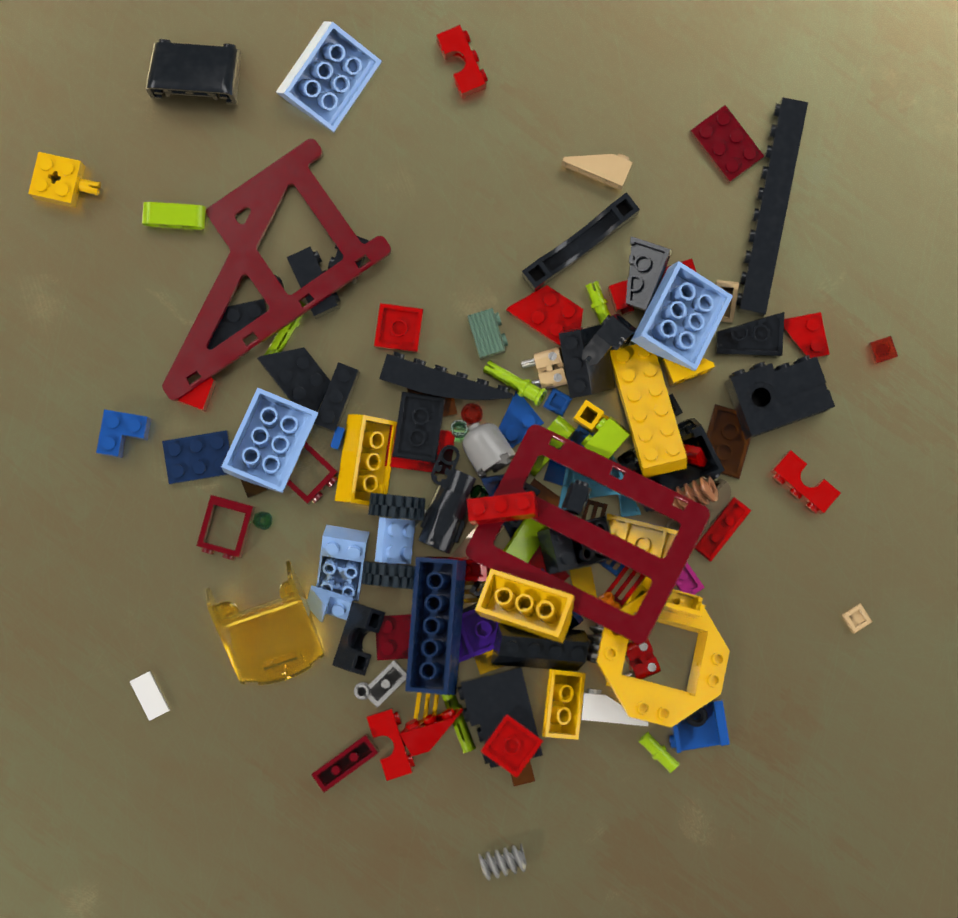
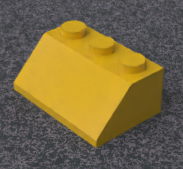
(563, 704)

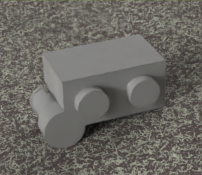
(382, 685)

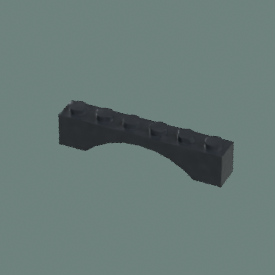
(580, 243)

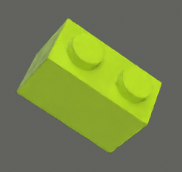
(607, 438)

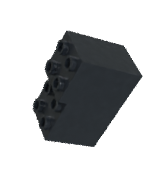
(778, 396)
(494, 696)

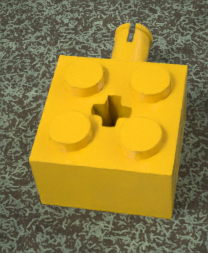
(67, 189)

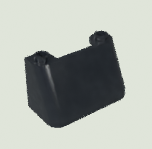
(194, 70)
(691, 434)

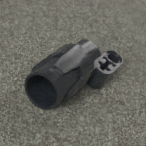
(448, 508)

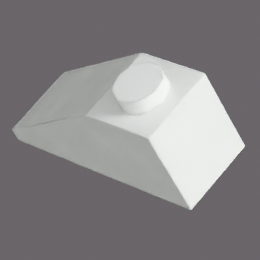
(604, 709)

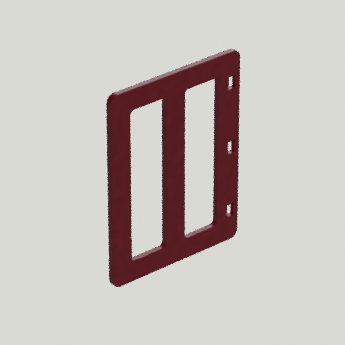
(662, 571)

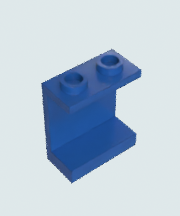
(711, 733)

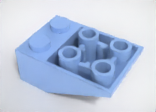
(342, 560)

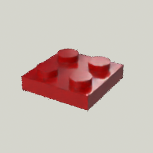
(398, 328)
(511, 745)

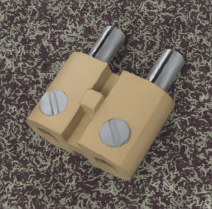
(550, 368)

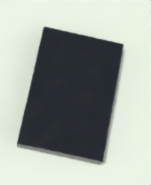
(418, 427)

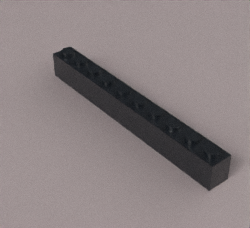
(772, 208)

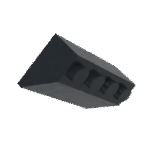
(529, 650)

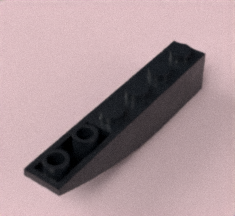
(437, 381)

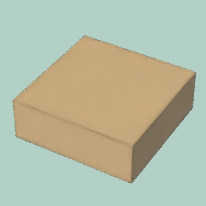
(856, 618)

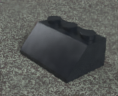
(581, 377)

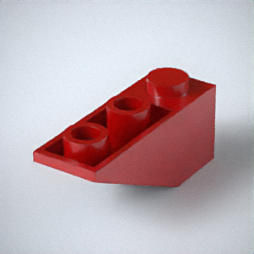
(423, 734)

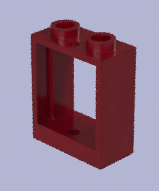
(315, 495)
(232, 505)

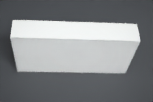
(149, 695)

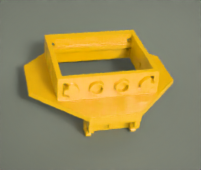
(655, 701)

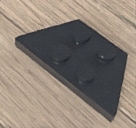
(297, 376)

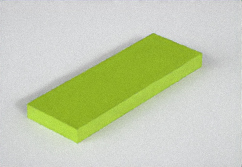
(525, 540)

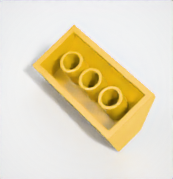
(363, 459)
(526, 605)

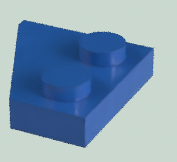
(518, 420)

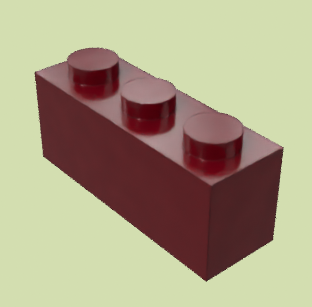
(345, 763)

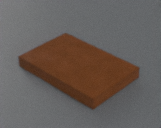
(728, 440)

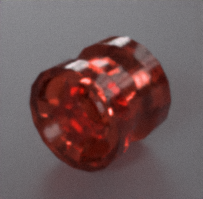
(470, 411)

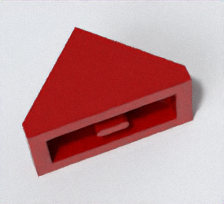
(200, 395)

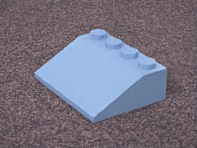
(329, 75)
(682, 316)
(269, 441)

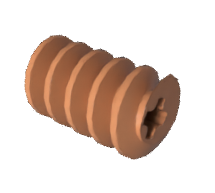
(700, 493)

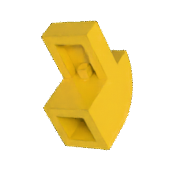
(589, 416)

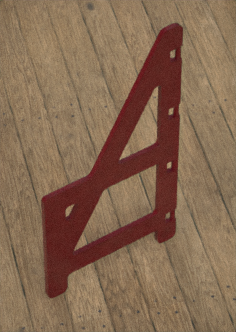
(263, 196)

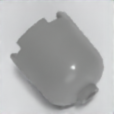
(487, 448)

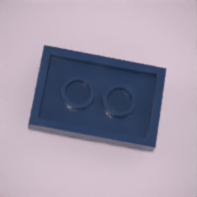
(196, 456)

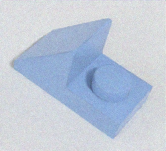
(328, 602)

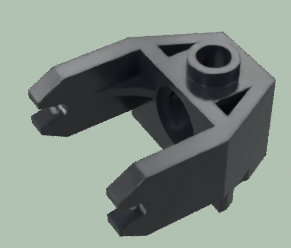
(613, 334)

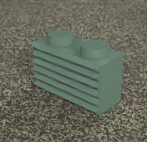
(487, 334)

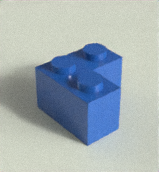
(116, 428)

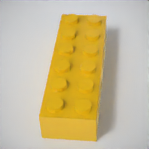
(648, 411)

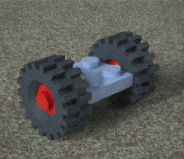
(393, 540)

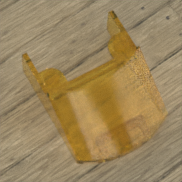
(271, 638)

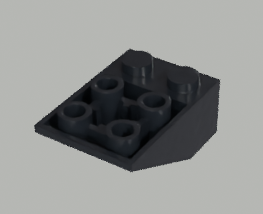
(566, 554)

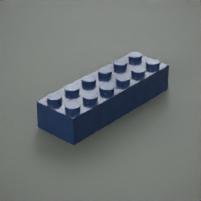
(435, 626)

